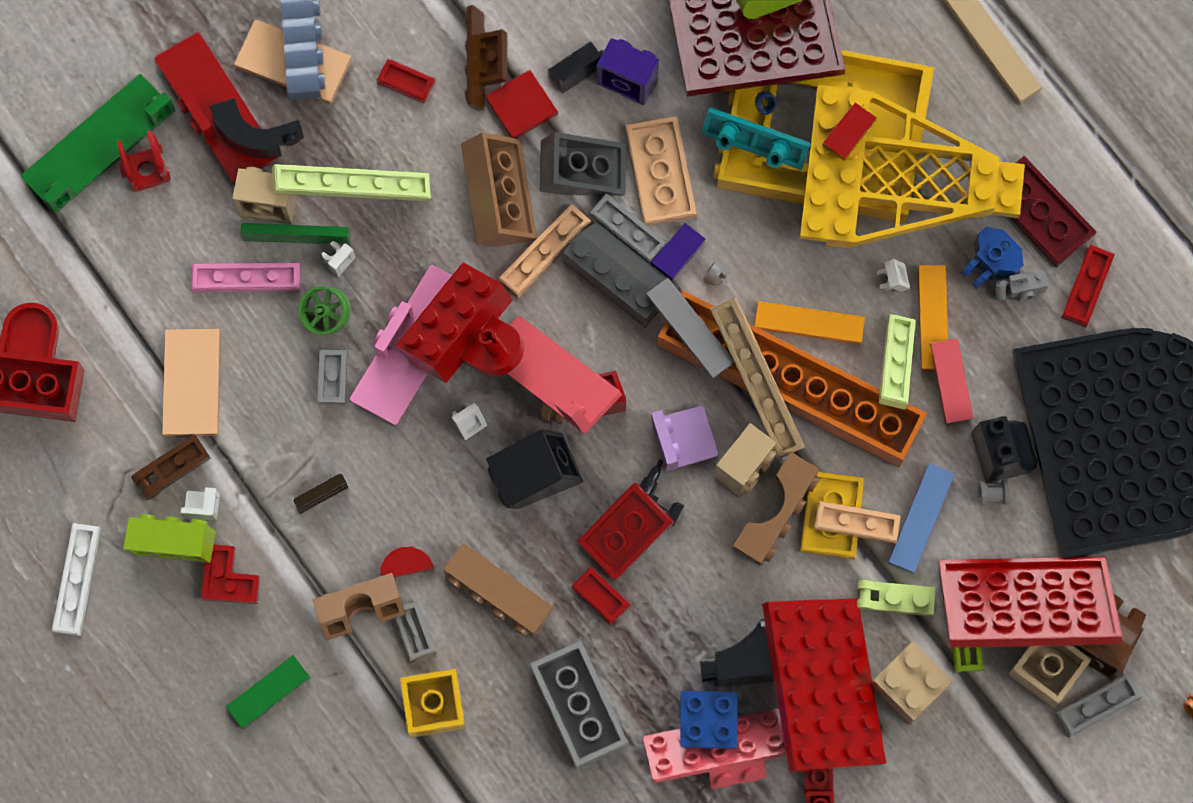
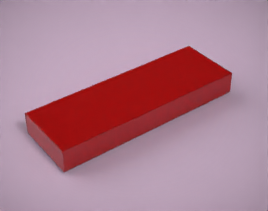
(1087, 286)

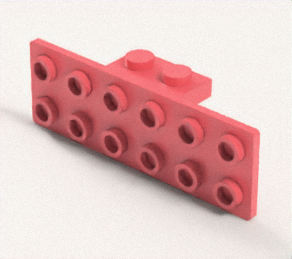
(757, 740)

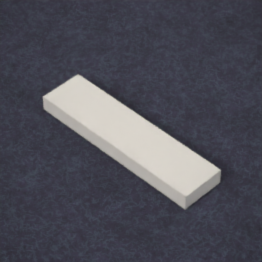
(76, 579)

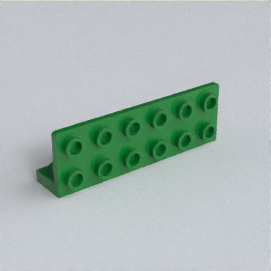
(94, 143)

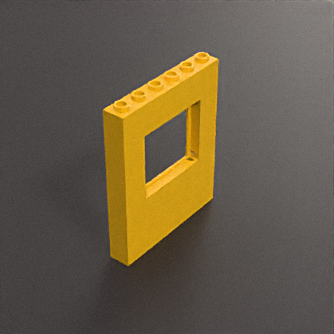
(895, 80)

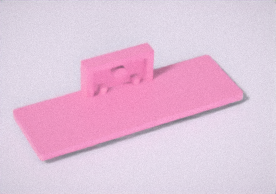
(391, 378)

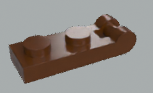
(171, 467)

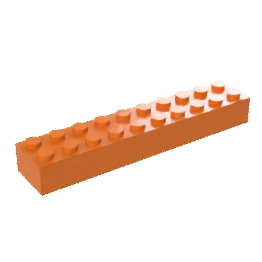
(818, 392)

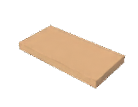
(265, 58)
(660, 171)
(191, 382)

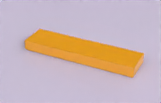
(932, 310)
(809, 322)

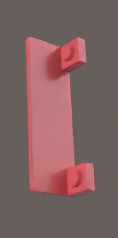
(561, 379)

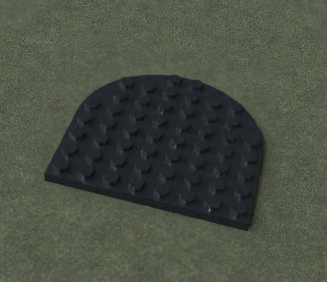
(1112, 436)

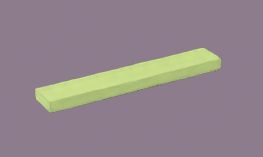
(350, 182)

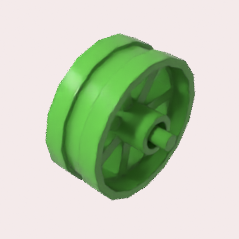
(324, 310)

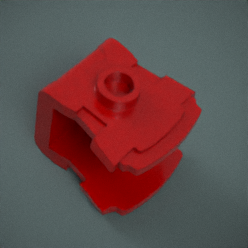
(130, 165)

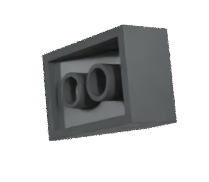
(582, 165)

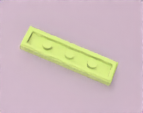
(897, 361)

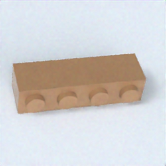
(498, 590)

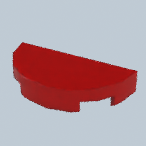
(405, 562)

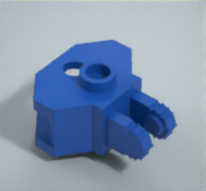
(994, 256)

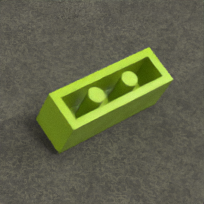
(169, 538)

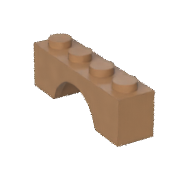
(758, 539)

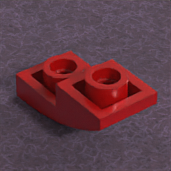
(818, 786)

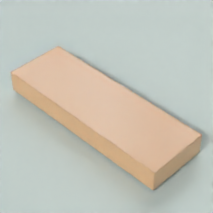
(857, 522)

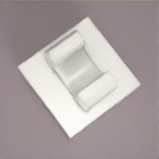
(340, 260)
(896, 276)
(469, 420)

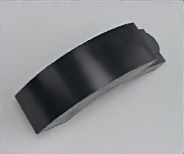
(249, 139)

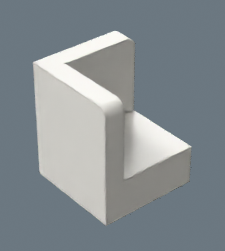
(201, 505)

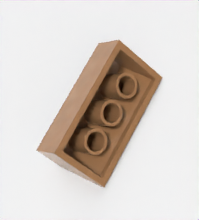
(498, 190)

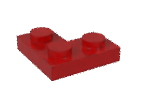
(225, 586)

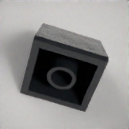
(533, 469)

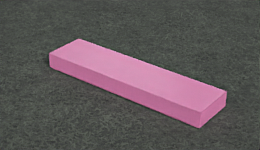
(246, 277)

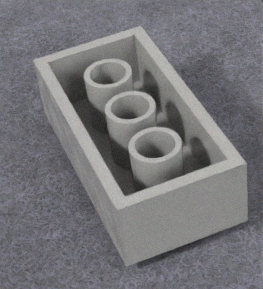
(579, 705)

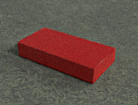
(405, 81)
(849, 131)
(600, 596)

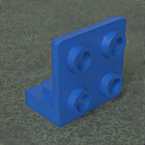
(708, 719)

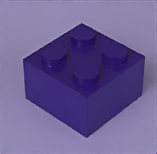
(627, 70)

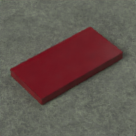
(1049, 218)

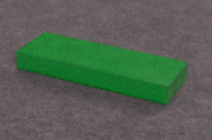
(268, 692)

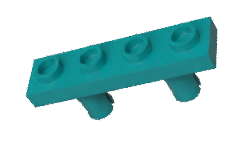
(755, 138)

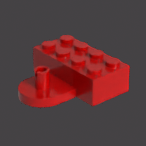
(464, 328)
(30, 375)

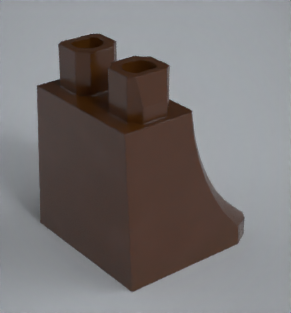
(1112, 659)

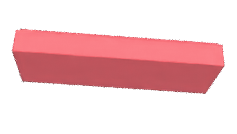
(951, 380)

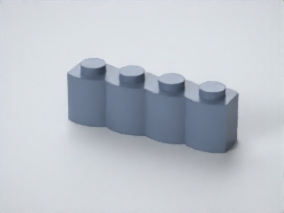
(301, 49)

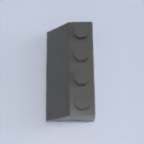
(615, 271)

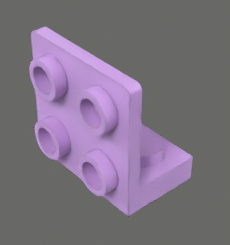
(684, 437)

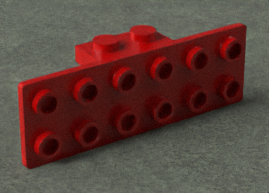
(201, 83)

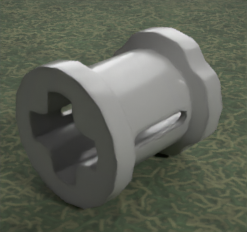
(993, 492)

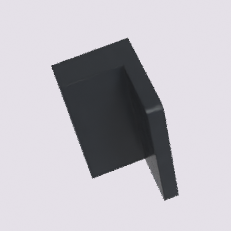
(575, 67)

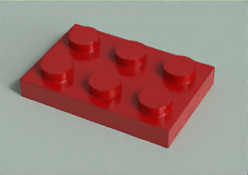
(625, 531)

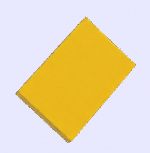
(837, 490)

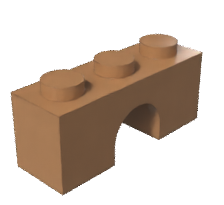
(339, 607)

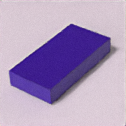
(678, 251)

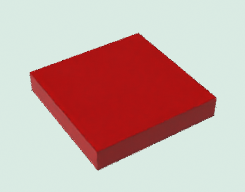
(521, 105)

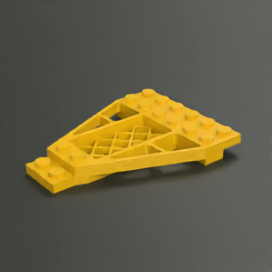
(835, 184)

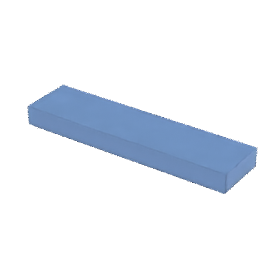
(921, 518)

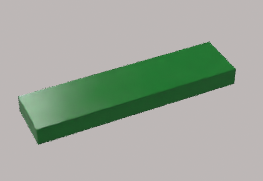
(295, 233)

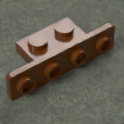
(485, 57)

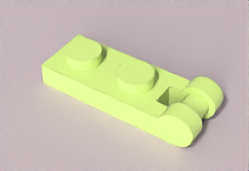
(896, 598)

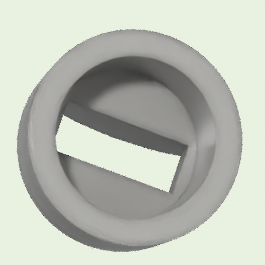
(715, 274)

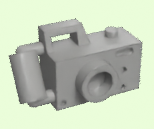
(1021, 286)

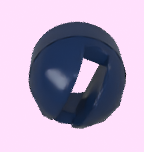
(770, 100)

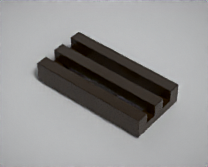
(320, 493)

